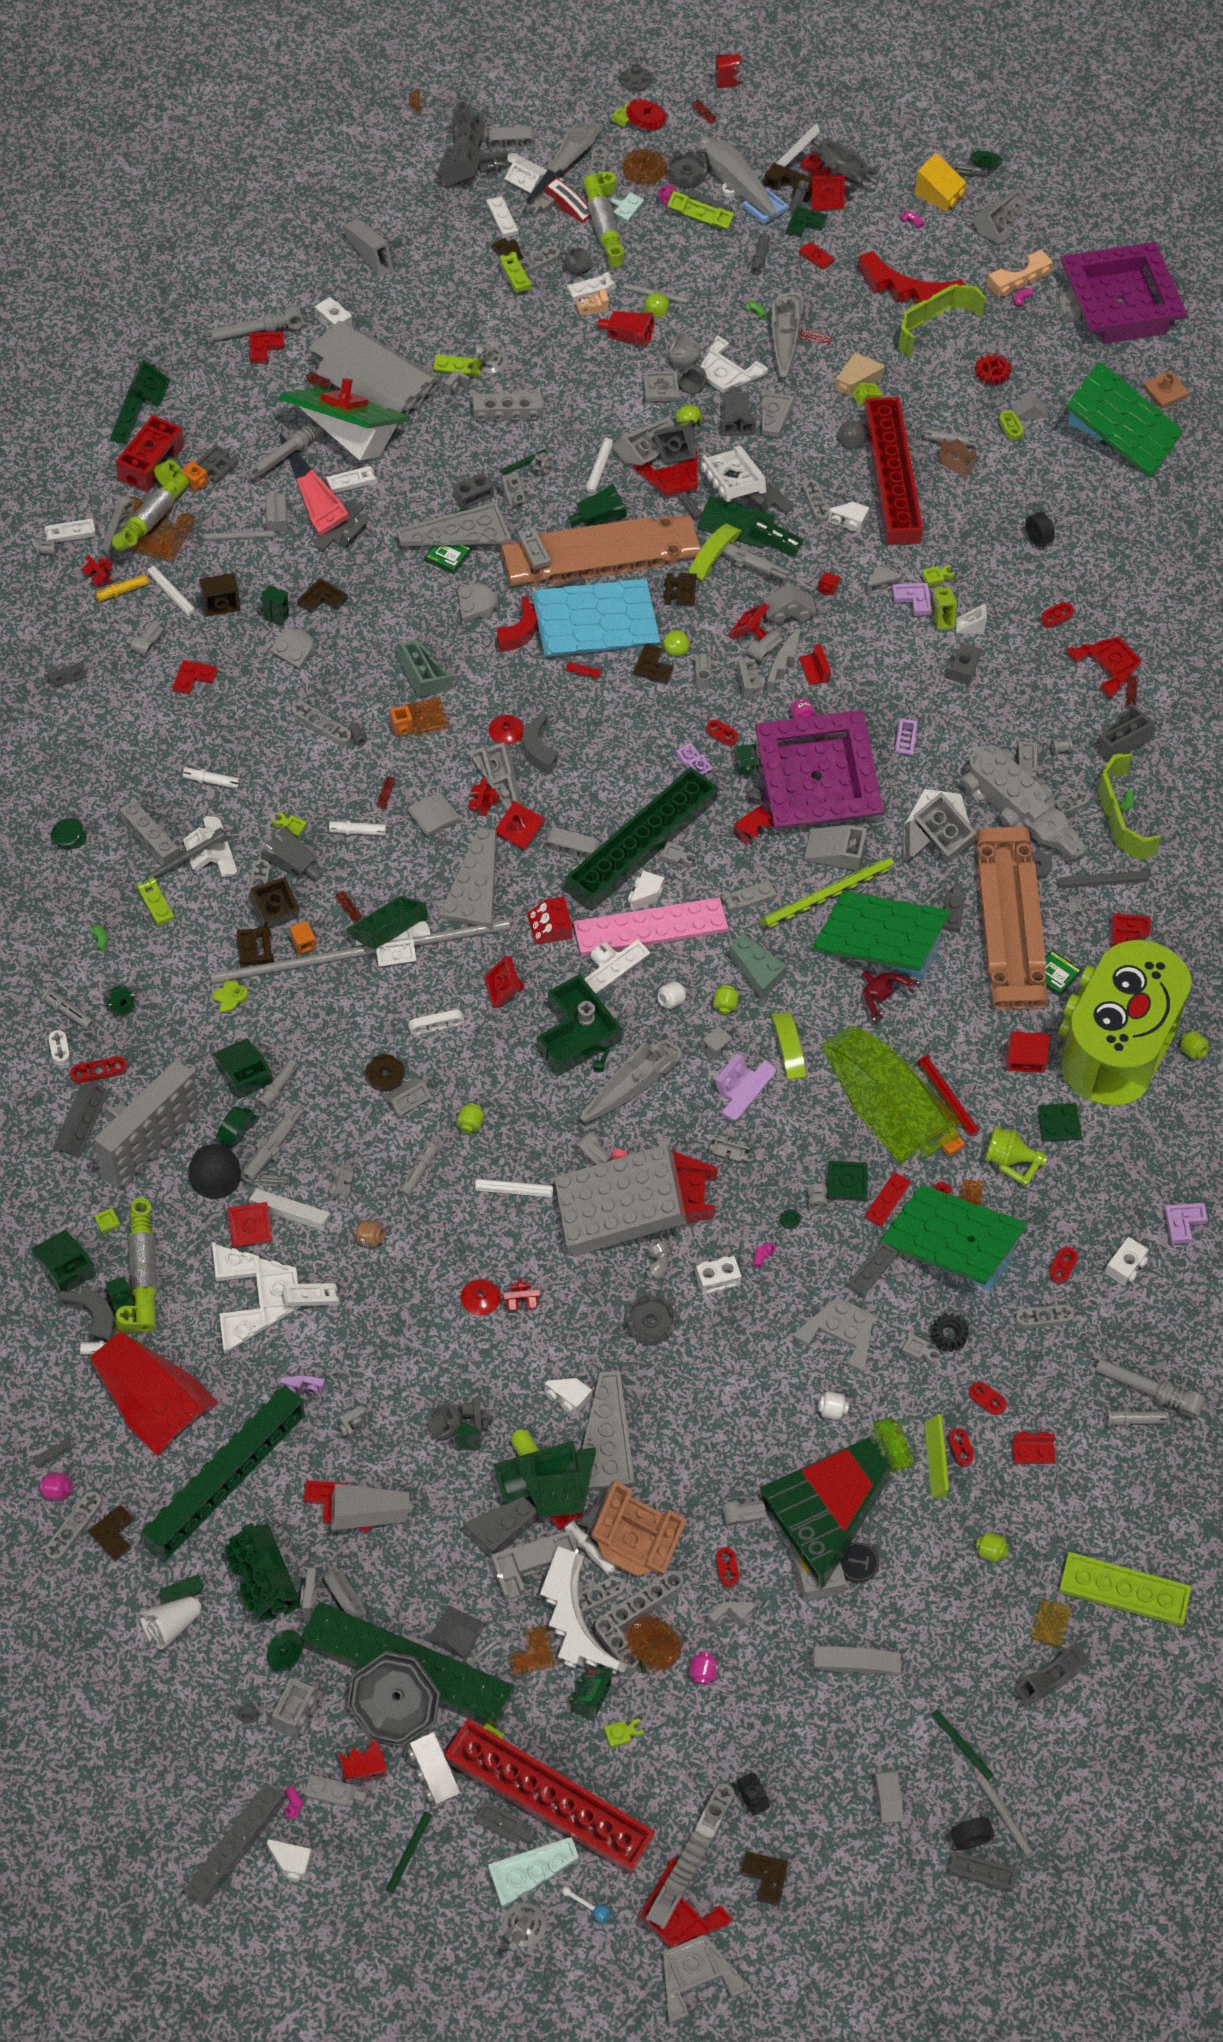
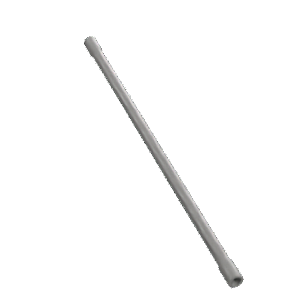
(224, 976)

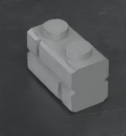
(276, 512)

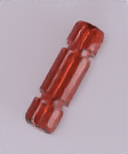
(704, 111)
(815, 337)
(318, 380)
(1131, 690)
(385, 792)
(348, 906)

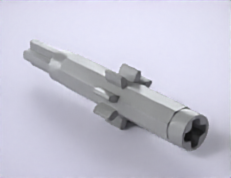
(744, 557)
(269, 1147)

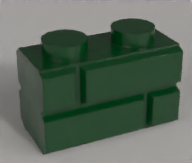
(275, 605)

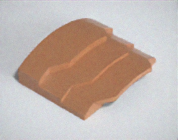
(635, 1533)

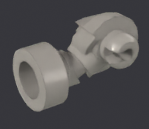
(659, 1267)

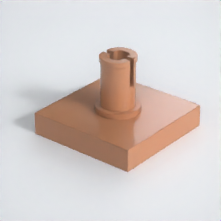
(1166, 389)

